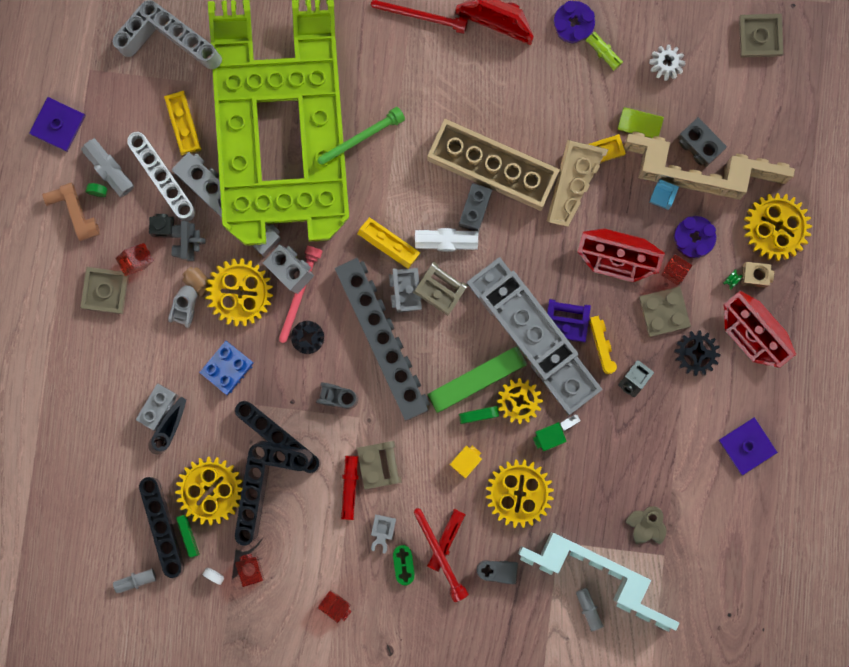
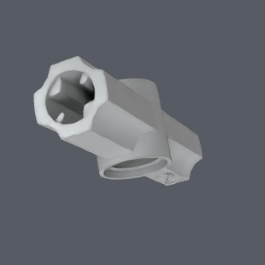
(107, 167)

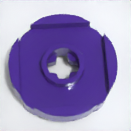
(579, 32)
(700, 247)

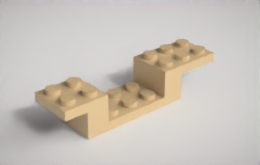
(735, 177)

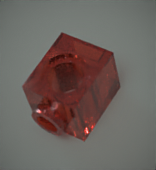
(134, 259)
(676, 269)
(249, 579)
(335, 607)

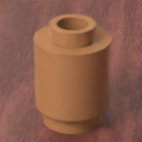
(197, 279)

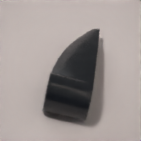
(168, 427)

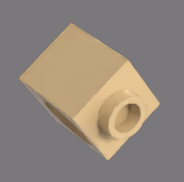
(748, 277)

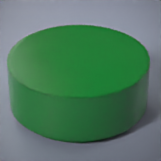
(96, 190)

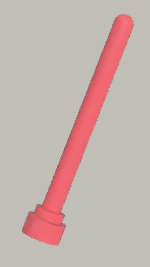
(312, 256)

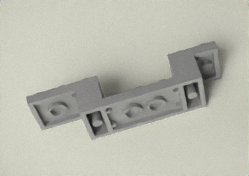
(535, 335)

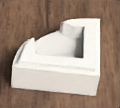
(569, 422)

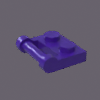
(571, 328)

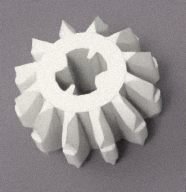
(666, 70)

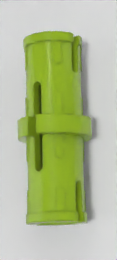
(604, 51)

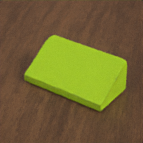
(641, 122)

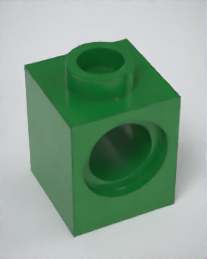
(549, 437)

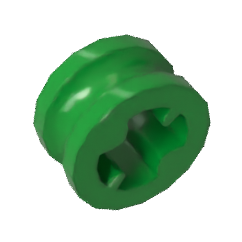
(732, 279)

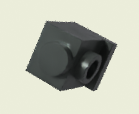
(161, 225)

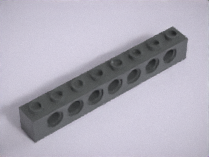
(346, 273)

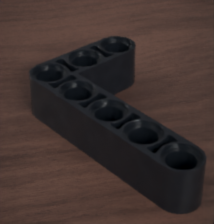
(259, 483)

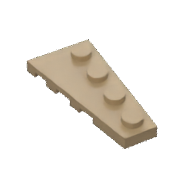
(576, 171)

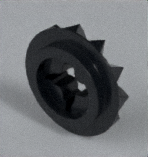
(303, 346)

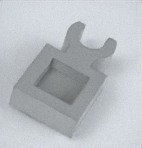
(382, 528)

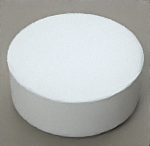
(213, 576)

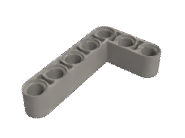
(156, 21)

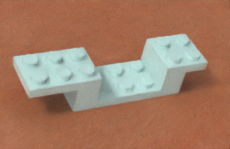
(630, 590)

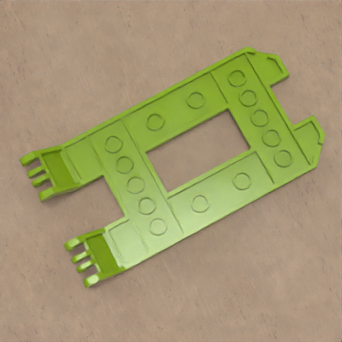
(243, 83)

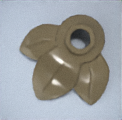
(646, 528)

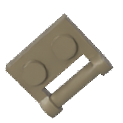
(437, 294)
(372, 468)

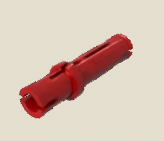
(349, 487)
(447, 537)

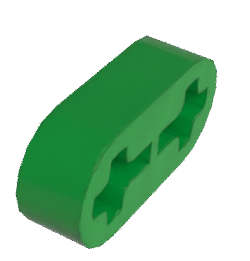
(478, 415)
(398, 565)

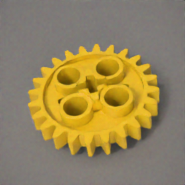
(785, 209)
(240, 273)
(196, 477)
(538, 496)

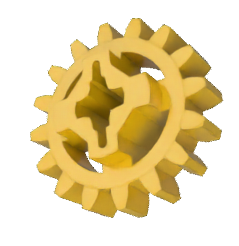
(523, 392)

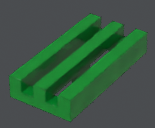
(188, 536)

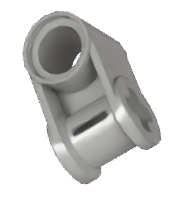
(183, 310)

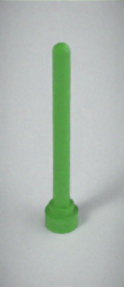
(394, 117)

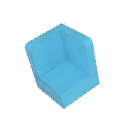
(664, 194)

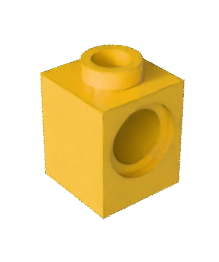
(466, 461)

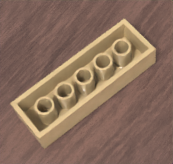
(492, 164)

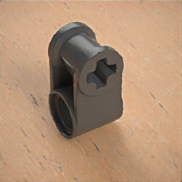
(335, 396)
(501, 571)

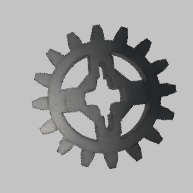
(696, 362)

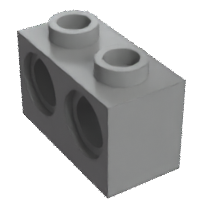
(286, 272)
(157, 407)

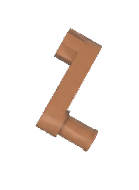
(83, 228)

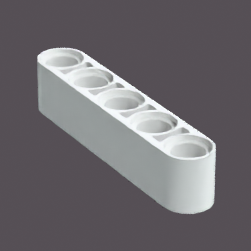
(154, 169)

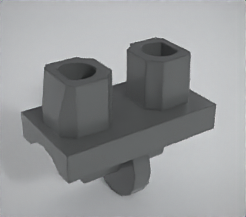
(189, 241)

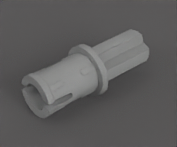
(134, 581)
(589, 609)

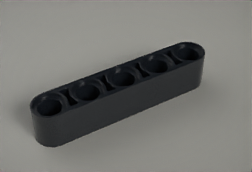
(270, 429)
(169, 534)

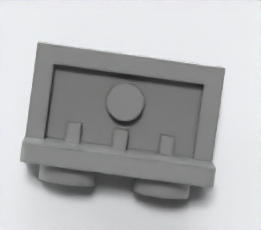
(405, 283)

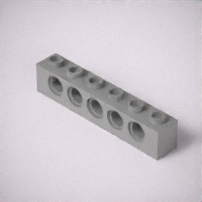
(185, 169)

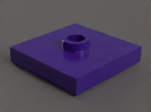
(57, 124)
(747, 446)

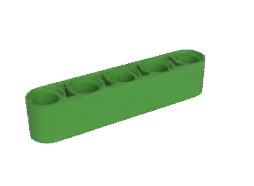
(477, 379)

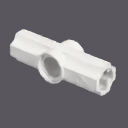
(446, 239)

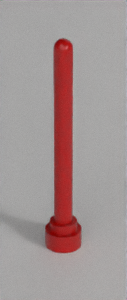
(458, 24)
(458, 591)

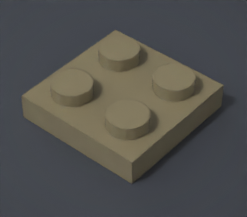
(761, 35)
(104, 290)
(664, 311)

